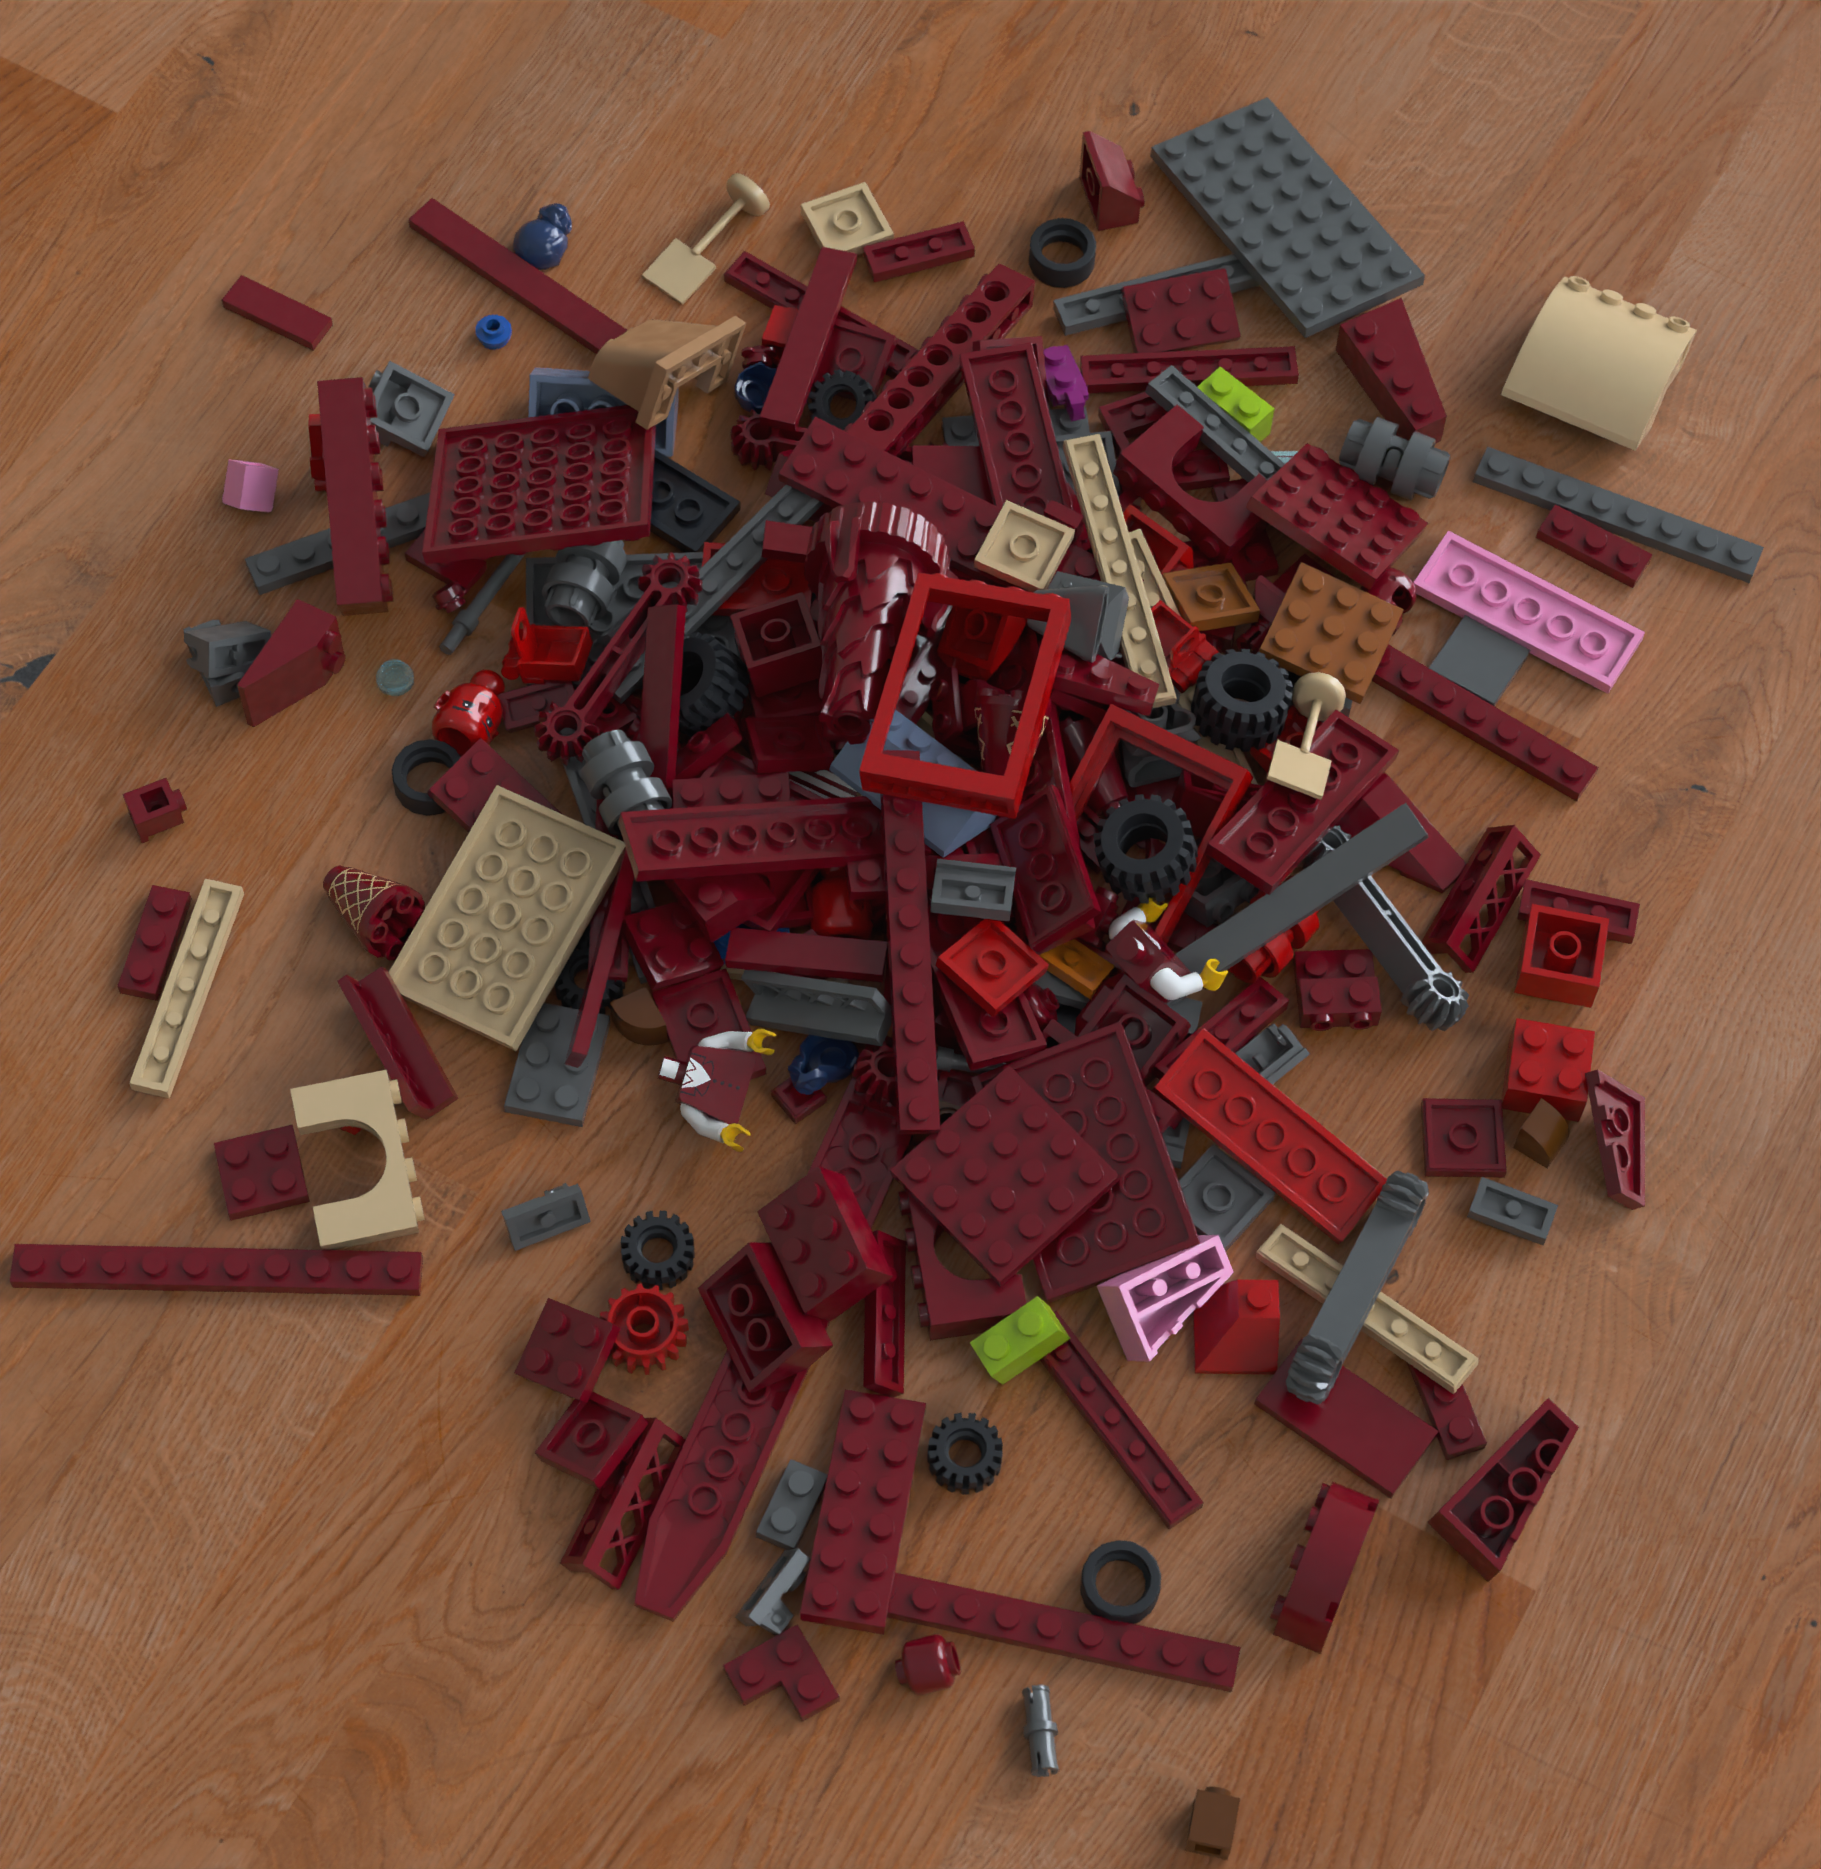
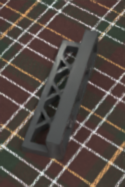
(818, 1007)

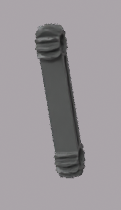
(1426, 989)
(1357, 1287)

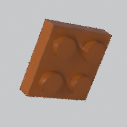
(1212, 597)

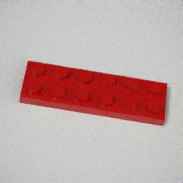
(1270, 1136)

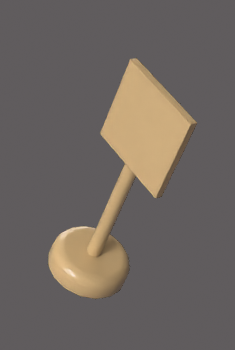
(682, 269)
(1316, 698)

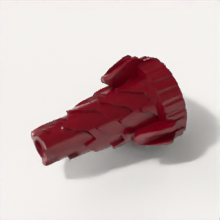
(863, 575)

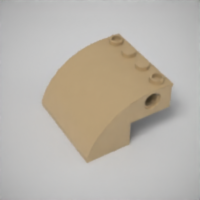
(1599, 361)

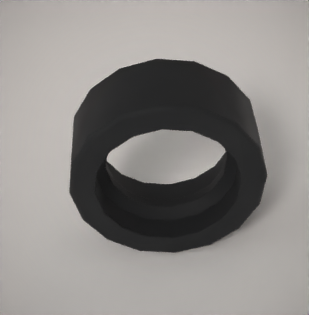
(1062, 231)
(412, 756)
(1135, 1555)

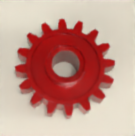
(650, 1308)

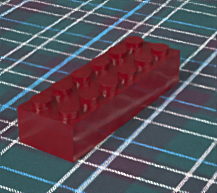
(352, 496)

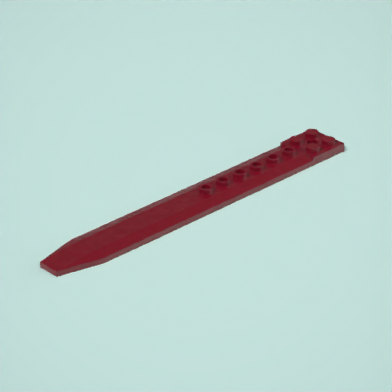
(740, 1427)

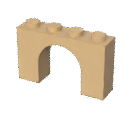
(368, 1104)

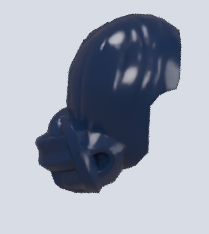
(545, 238)
(753, 386)
(822, 1062)

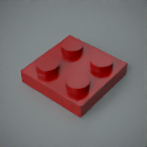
(992, 965)

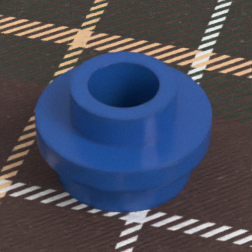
(497, 338)

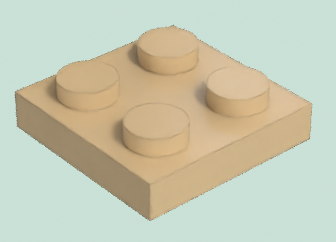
(847, 220)
(1024, 548)

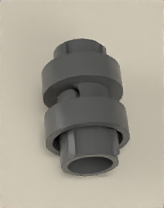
(1377, 452)
(582, 583)
(620, 775)

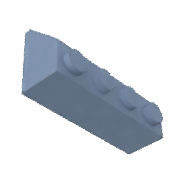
(571, 391)
(944, 826)

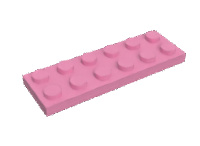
(1528, 611)

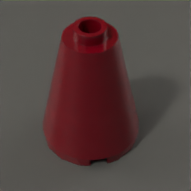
(1111, 787)

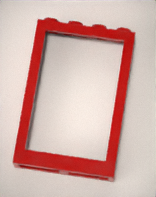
(1182, 753)
(950, 784)

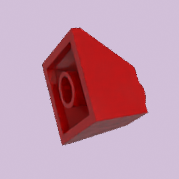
(1238, 1329)

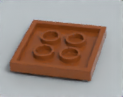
(1331, 630)

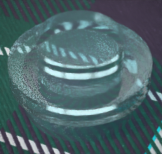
(395, 677)

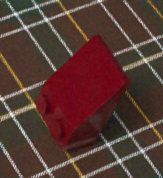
(292, 663)

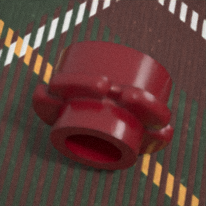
(450, 597)

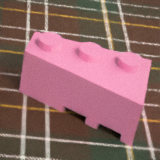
(1159, 1296)

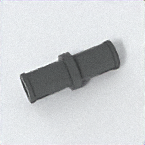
(1040, 1731)

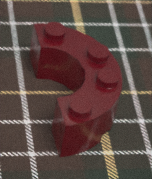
(1324, 1565)

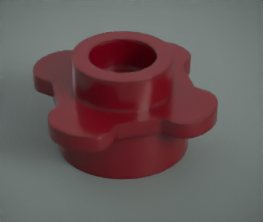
(759, 354)

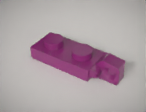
(1065, 381)

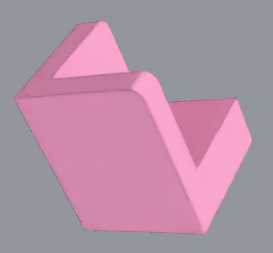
(250, 486)

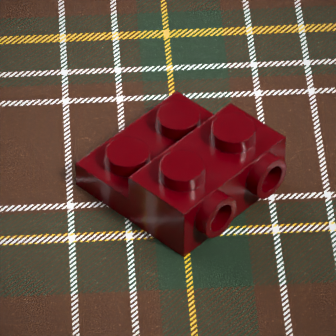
(1336, 989)

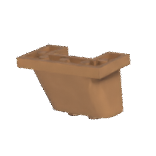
(662, 355)

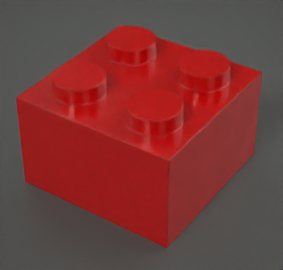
(1561, 955)
(1548, 1065)

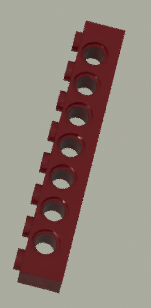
(935, 371)

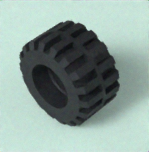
(1246, 678)
(710, 683)
(1142, 821)

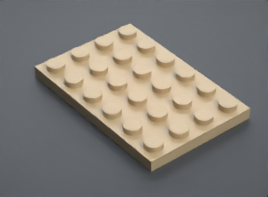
(506, 917)

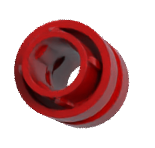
(1276, 954)

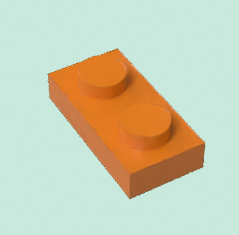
(1078, 967)

